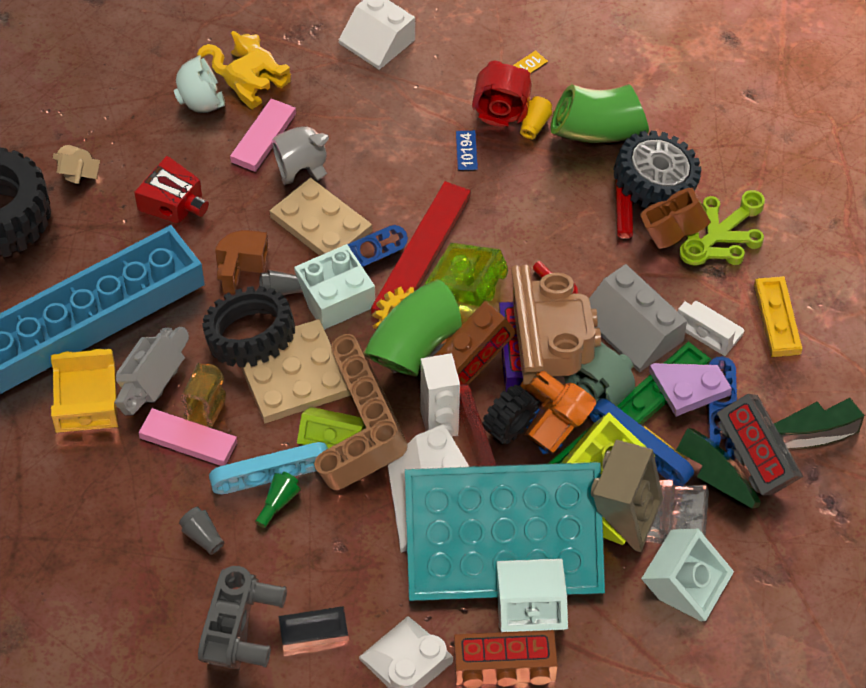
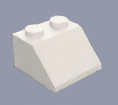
(378, 31)

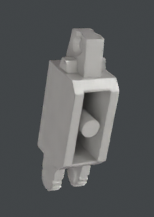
(149, 368)

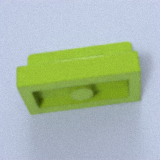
(327, 427)

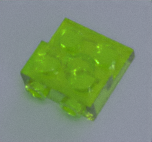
(470, 272)

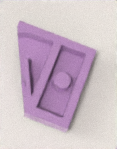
(689, 385)

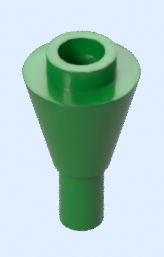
(281, 491)

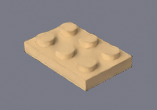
(319, 218)

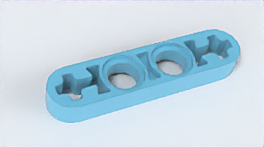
(261, 469)

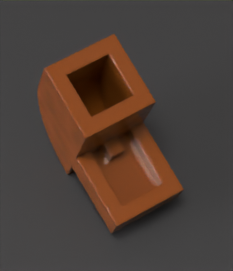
(240, 252)

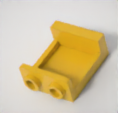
(84, 390)

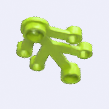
(723, 233)

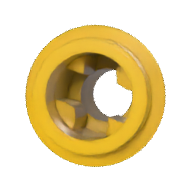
(537, 116)

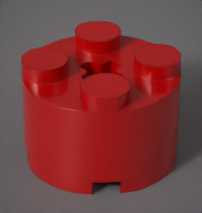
(502, 94)

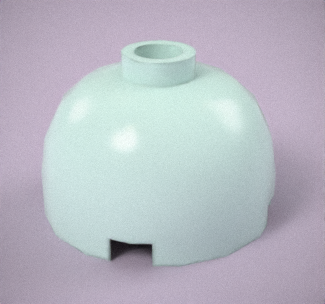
(198, 86)

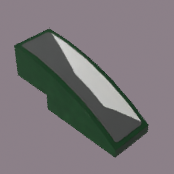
(819, 427)

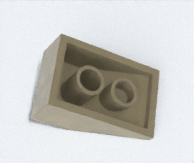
(629, 491)

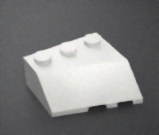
(426, 450)

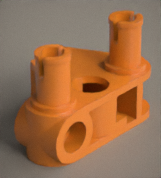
(561, 410)

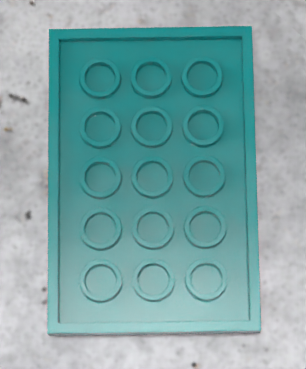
(487, 514)

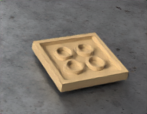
(298, 377)

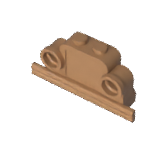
(552, 324)

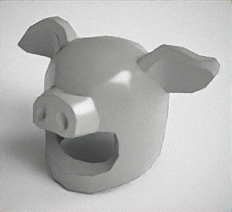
(299, 150)

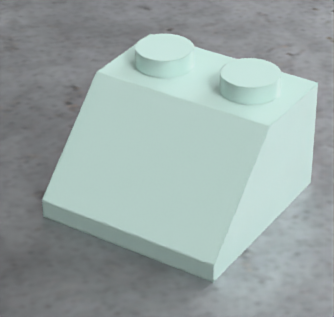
(688, 573)

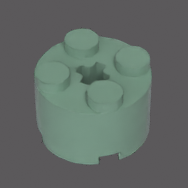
(606, 376)

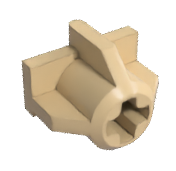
(76, 163)

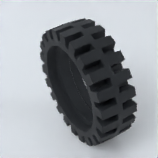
(251, 348)

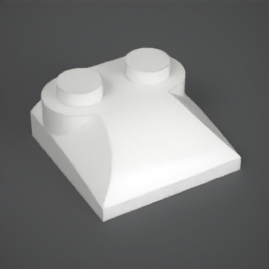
(407, 656)

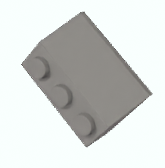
(636, 318)

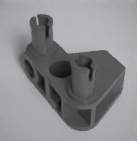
(226, 624)

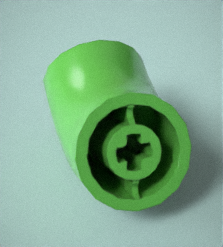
(598, 115)
(415, 328)

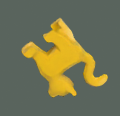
(251, 70)

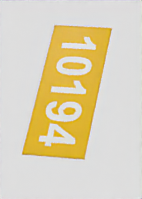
(531, 62)

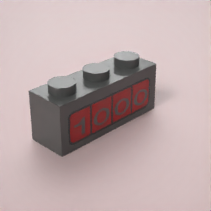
(758, 445)

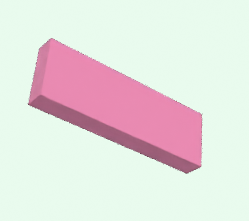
(258, 139)
(188, 437)

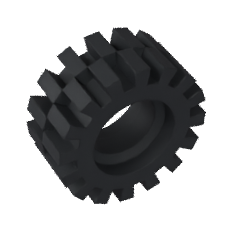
(510, 414)

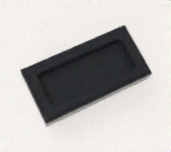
(313, 628)

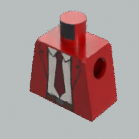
(171, 193)

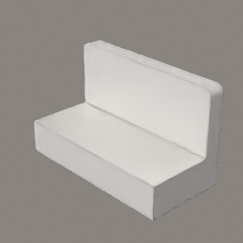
(710, 327)

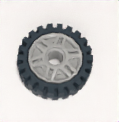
(655, 167)

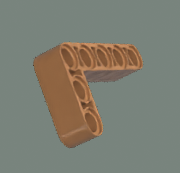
(380, 441)

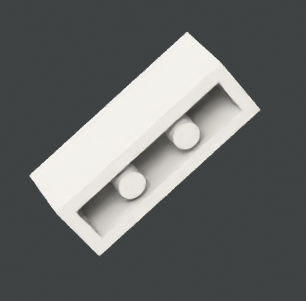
(440, 393)

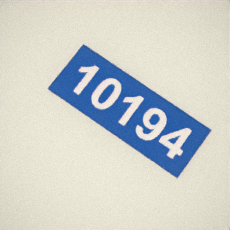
(466, 150)

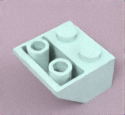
(335, 286)
(531, 595)

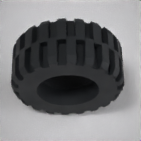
(29, 209)

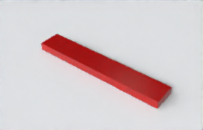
(426, 240)

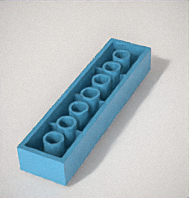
(95, 304)

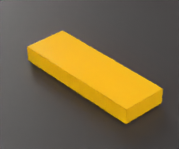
(778, 316)

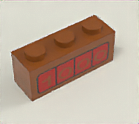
(478, 342)
(505, 658)

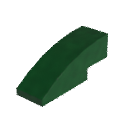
(718, 467)

